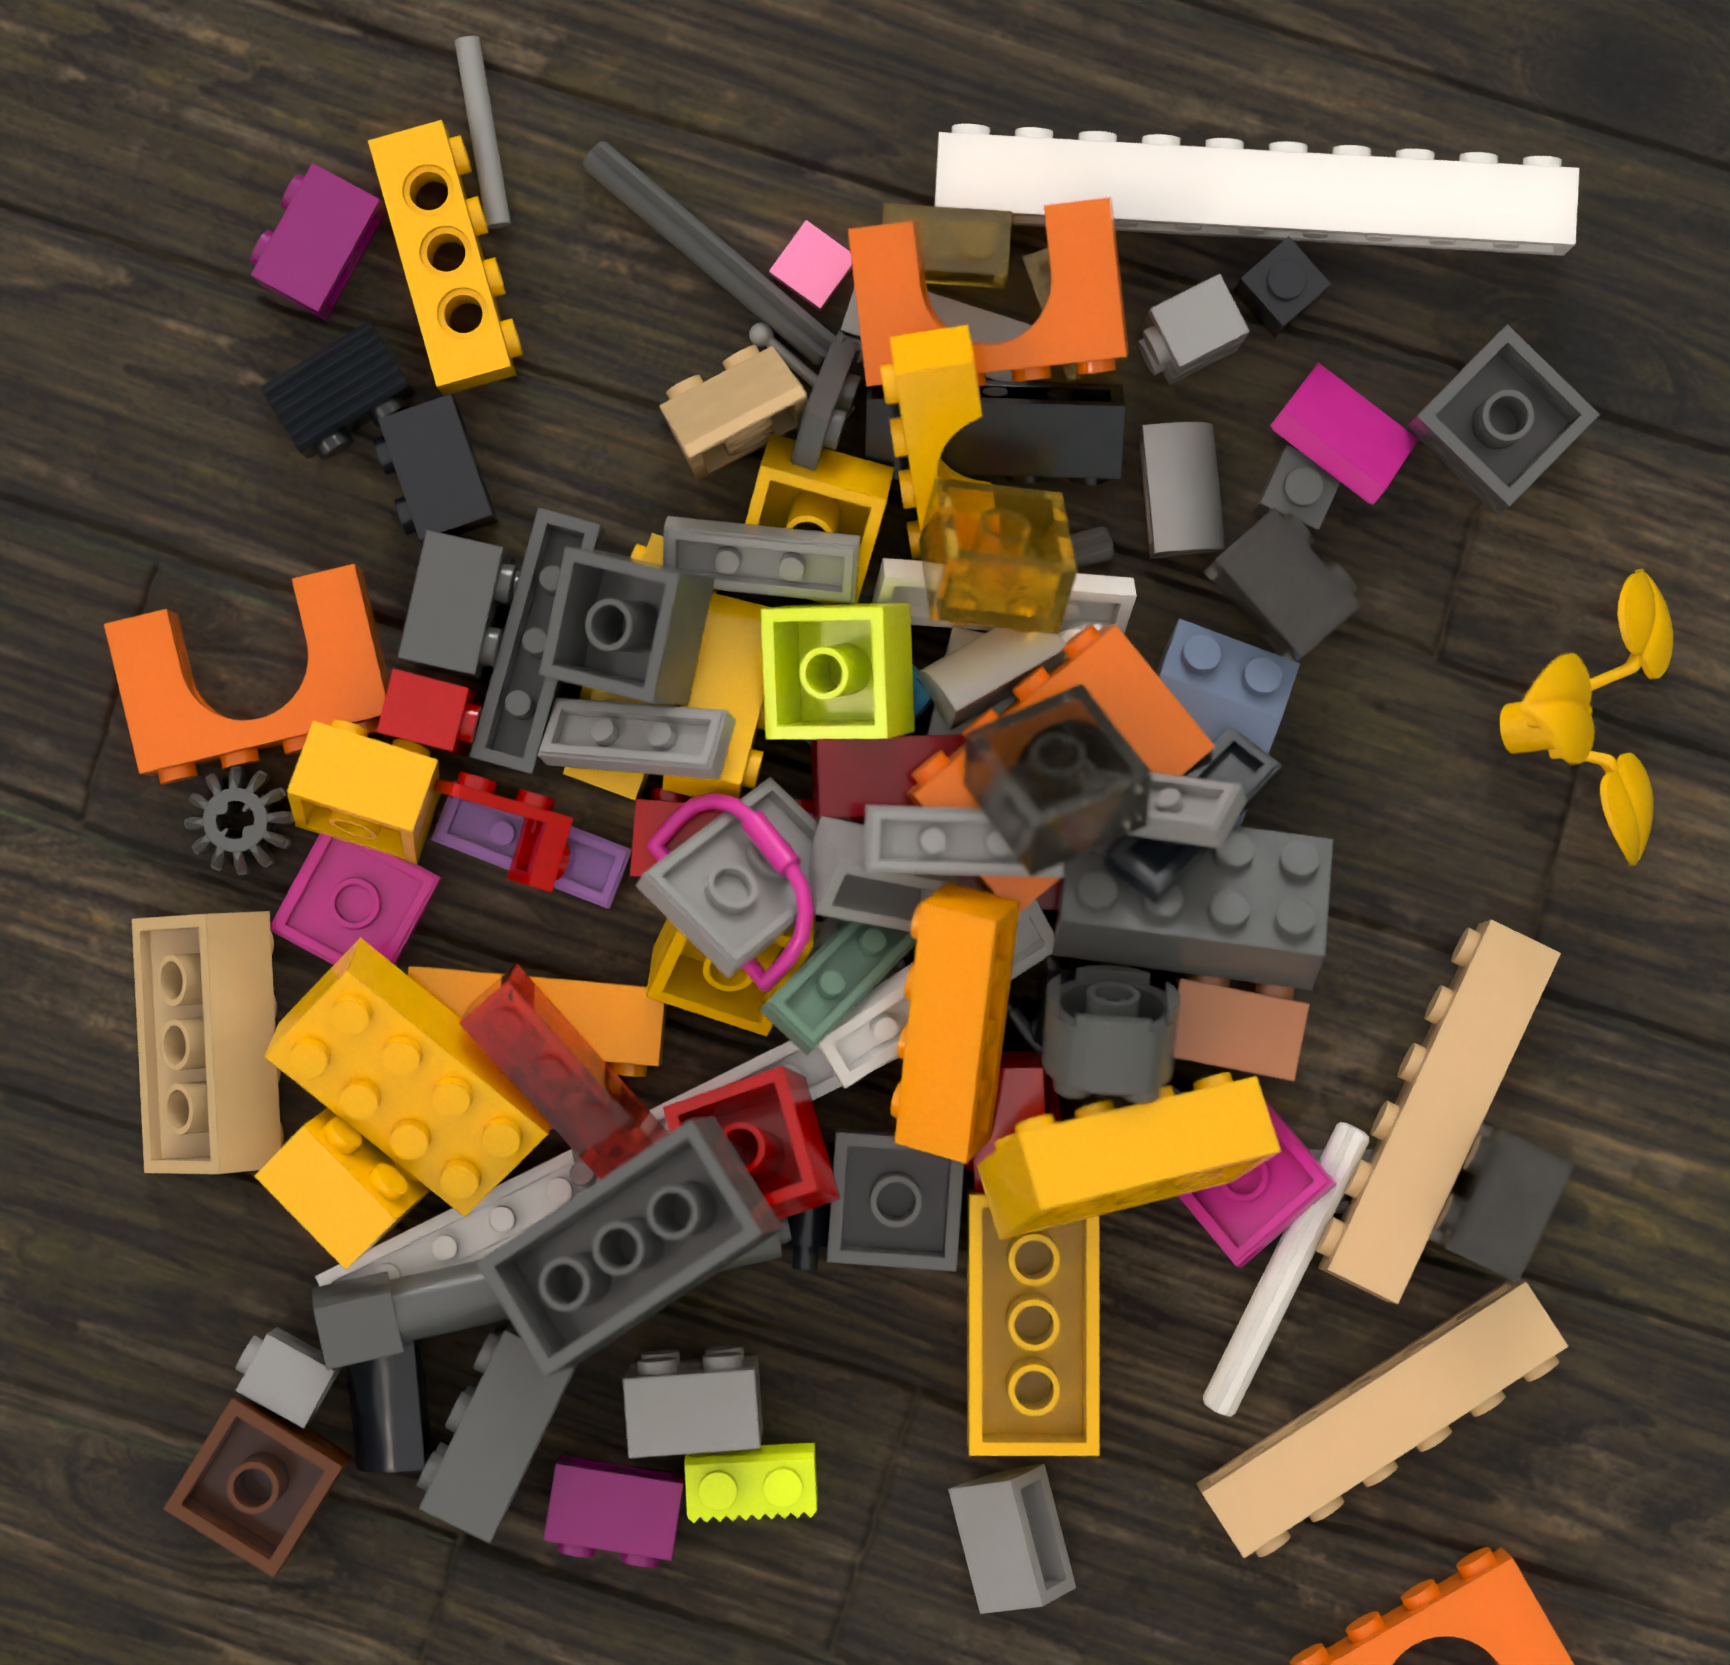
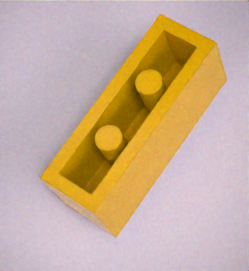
(731, 680)

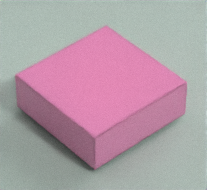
(812, 265)

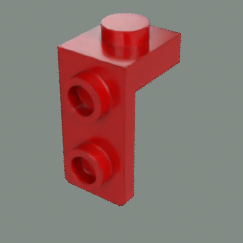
(542, 843)

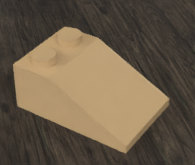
(734, 410)

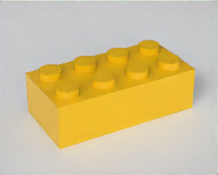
(407, 1077)
(1126, 1155)
(1032, 1338)

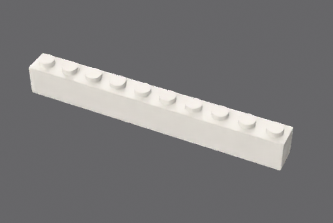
(1267, 192)

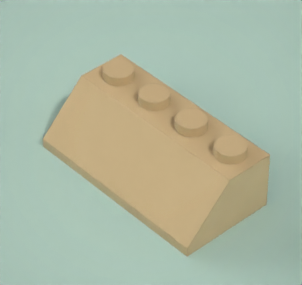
(203, 1042)

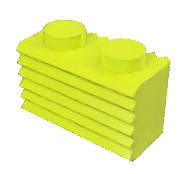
(752, 1482)

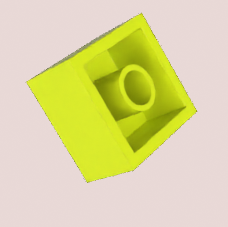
(837, 671)

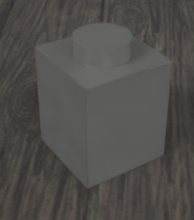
(1298, 488)

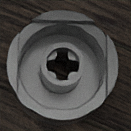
(1110, 1033)

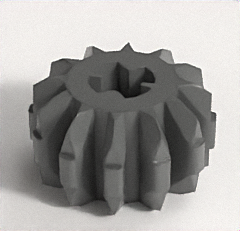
(225, 804)

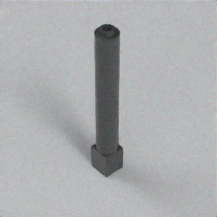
(378, 1314)

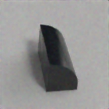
(390, 1412)

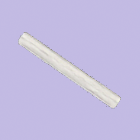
(1282, 1276)

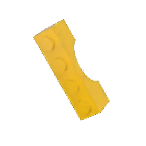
(937, 397)

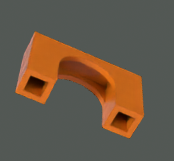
(1077, 325)
(1125, 690)
(178, 729)
(1480, 1603)

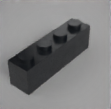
(1022, 433)

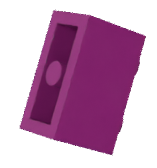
(317, 240)
(614, 1510)

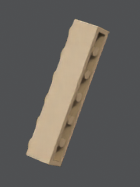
(1437, 1110)
(1382, 1417)

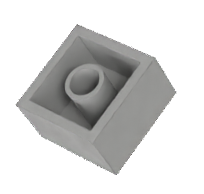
(693, 1402)

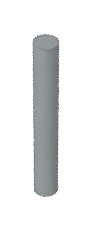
(482, 132)

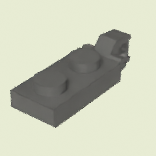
(830, 400)

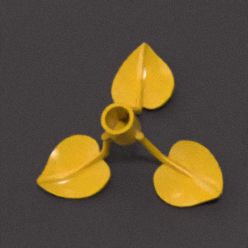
(1559, 716)

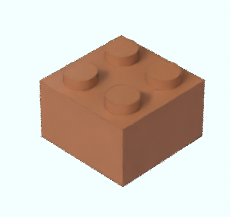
(1239, 1028)

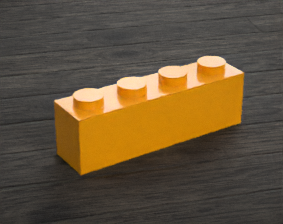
(610, 1016)
(955, 1021)

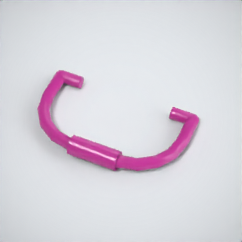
(778, 854)

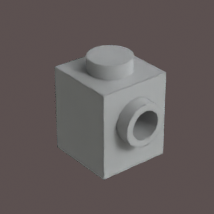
(285, 1376)

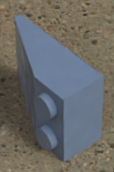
(1227, 684)

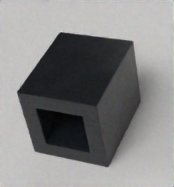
(1281, 287)

